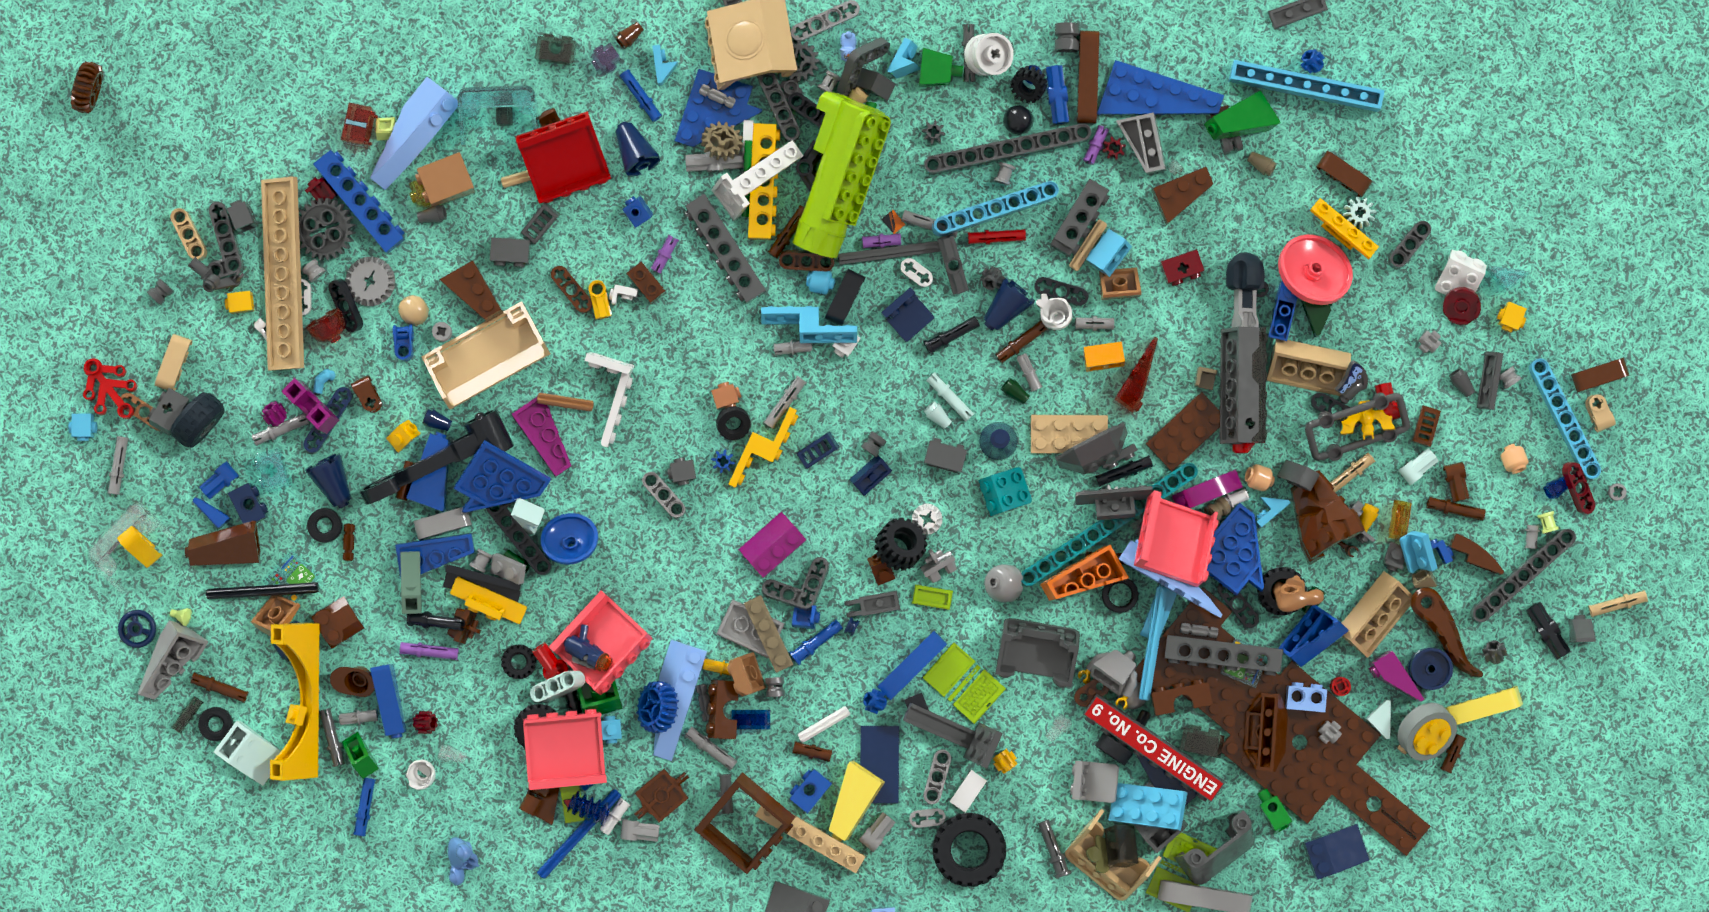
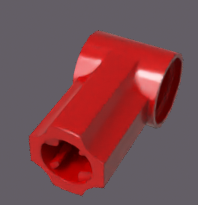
(1392, 409)
(549, 662)

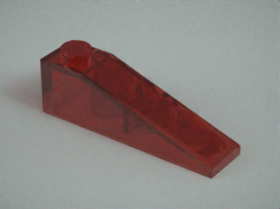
(1133, 389)

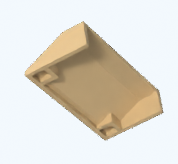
(485, 356)

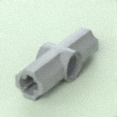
(703, 162)

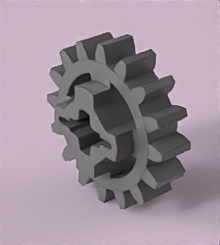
(807, 61)

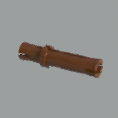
(777, 248)
(1015, 346)
(1447, 506)
(211, 684)

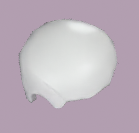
(415, 780)

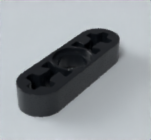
(1049, 283)
(344, 291)
(1326, 398)
(1242, 619)

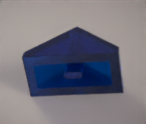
(752, 719)

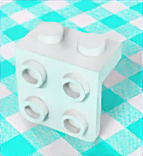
(1460, 272)

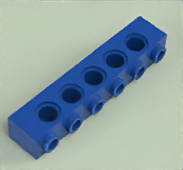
(325, 166)

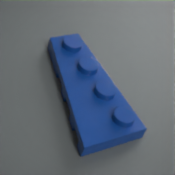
(438, 551)

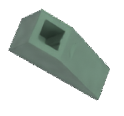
(411, 582)

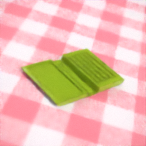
(949, 671)
(1179, 844)

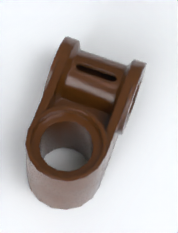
(365, 391)

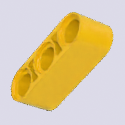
(139, 546)

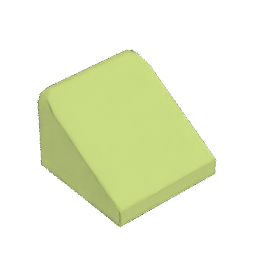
(383, 129)

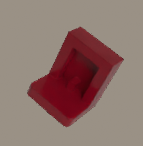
(321, 189)

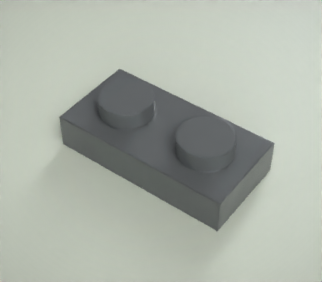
(1126, 453)

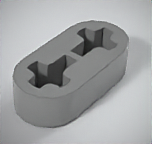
(929, 822)

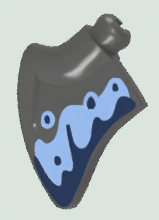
(1352, 382)

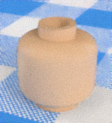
(1514, 459)
(1259, 477)

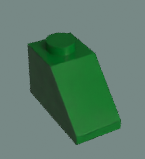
(360, 755)

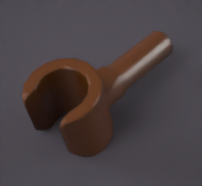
(1347, 548)

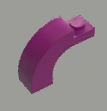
(1208, 490)

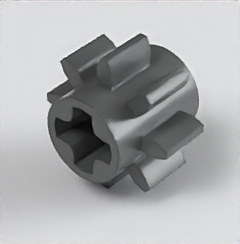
(928, 134)
(992, 278)
(1494, 652)

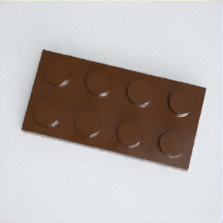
(1185, 432)

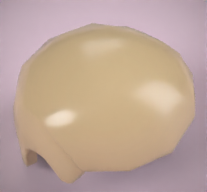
(413, 310)

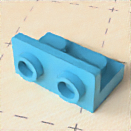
(1418, 552)

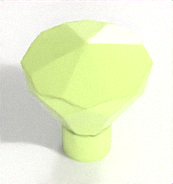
(182, 616)

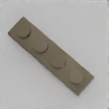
(768, 633)

